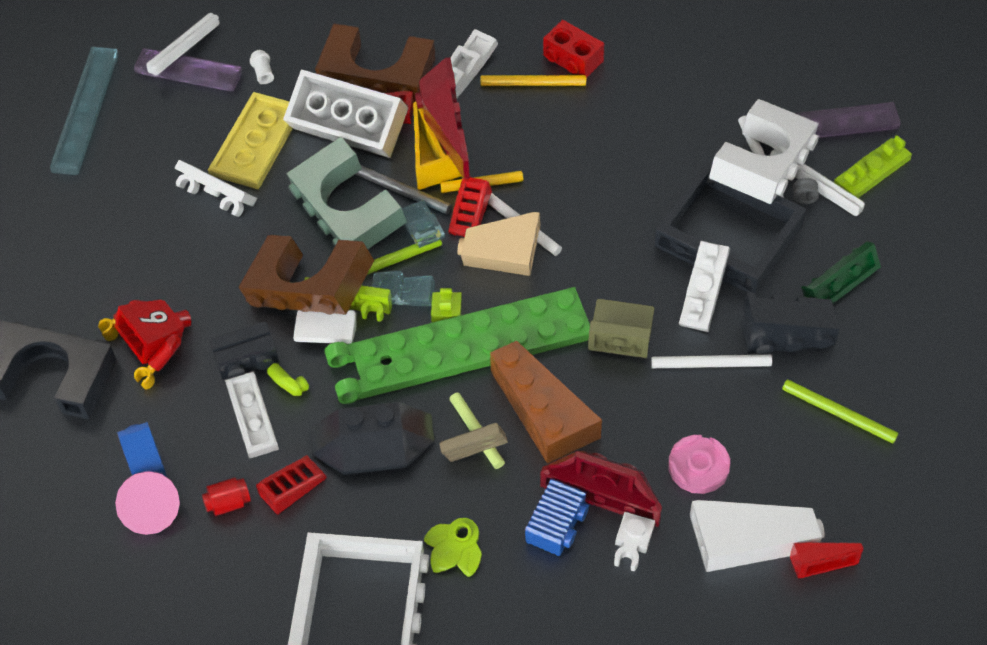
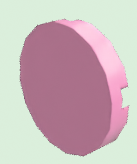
(699, 464)
(147, 502)

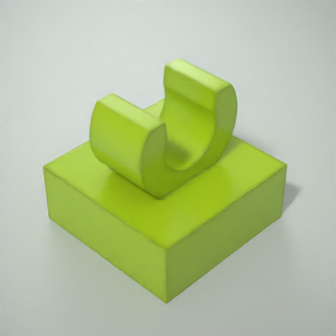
(445, 304)

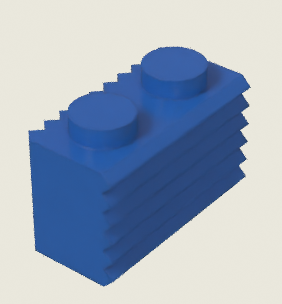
(556, 517)

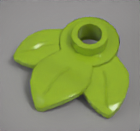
(451, 550)

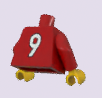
(150, 332)

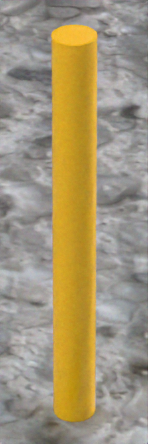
(533, 80)

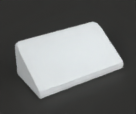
(325, 328)

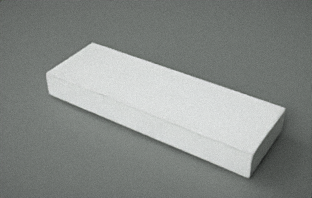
(251, 415)

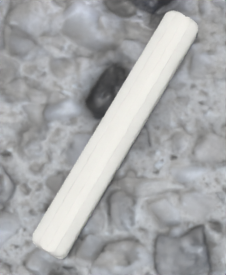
(182, 44)
(830, 189)

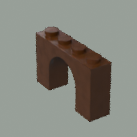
(339, 63)
(326, 292)

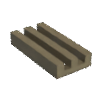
(473, 442)

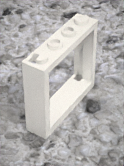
(357, 548)

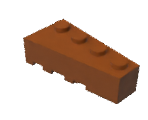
(543, 403)

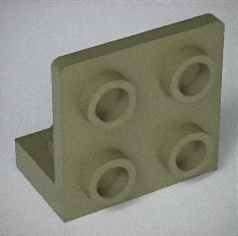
(621, 328)

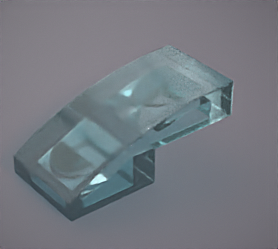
(422, 224)
(406, 290)

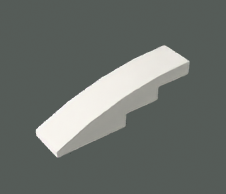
(471, 58)

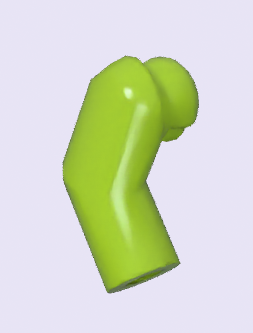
(285, 381)

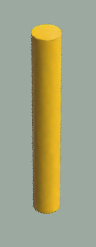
(496, 179)

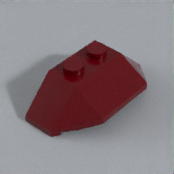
(606, 483)

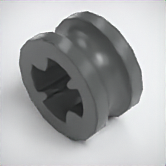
(805, 191)

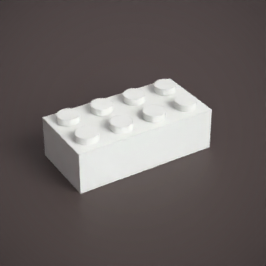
(345, 110)

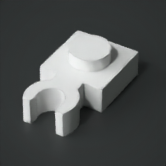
(633, 537)

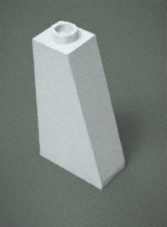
(750, 533)

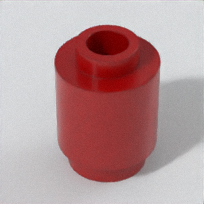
(226, 496)

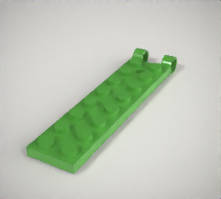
(458, 344)

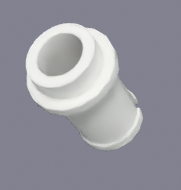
(260, 61)

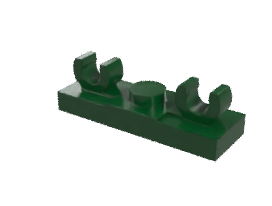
(844, 274)

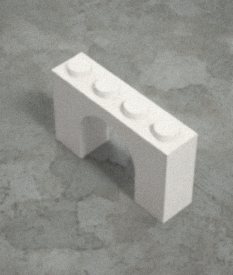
(766, 175)

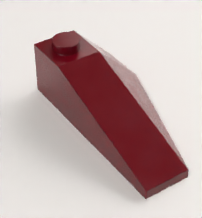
(442, 113)

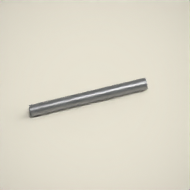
(404, 189)

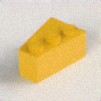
(432, 161)

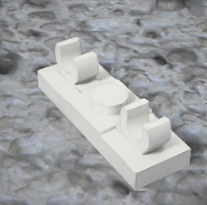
(214, 187)
(704, 286)

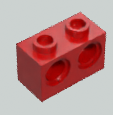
(573, 49)

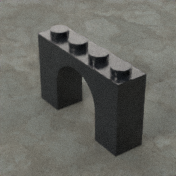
(87, 371)

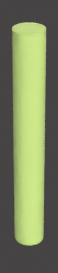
(473, 424)

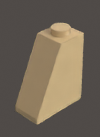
(502, 244)

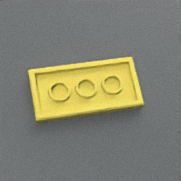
(253, 142)

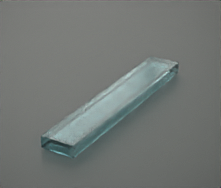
(84, 111)

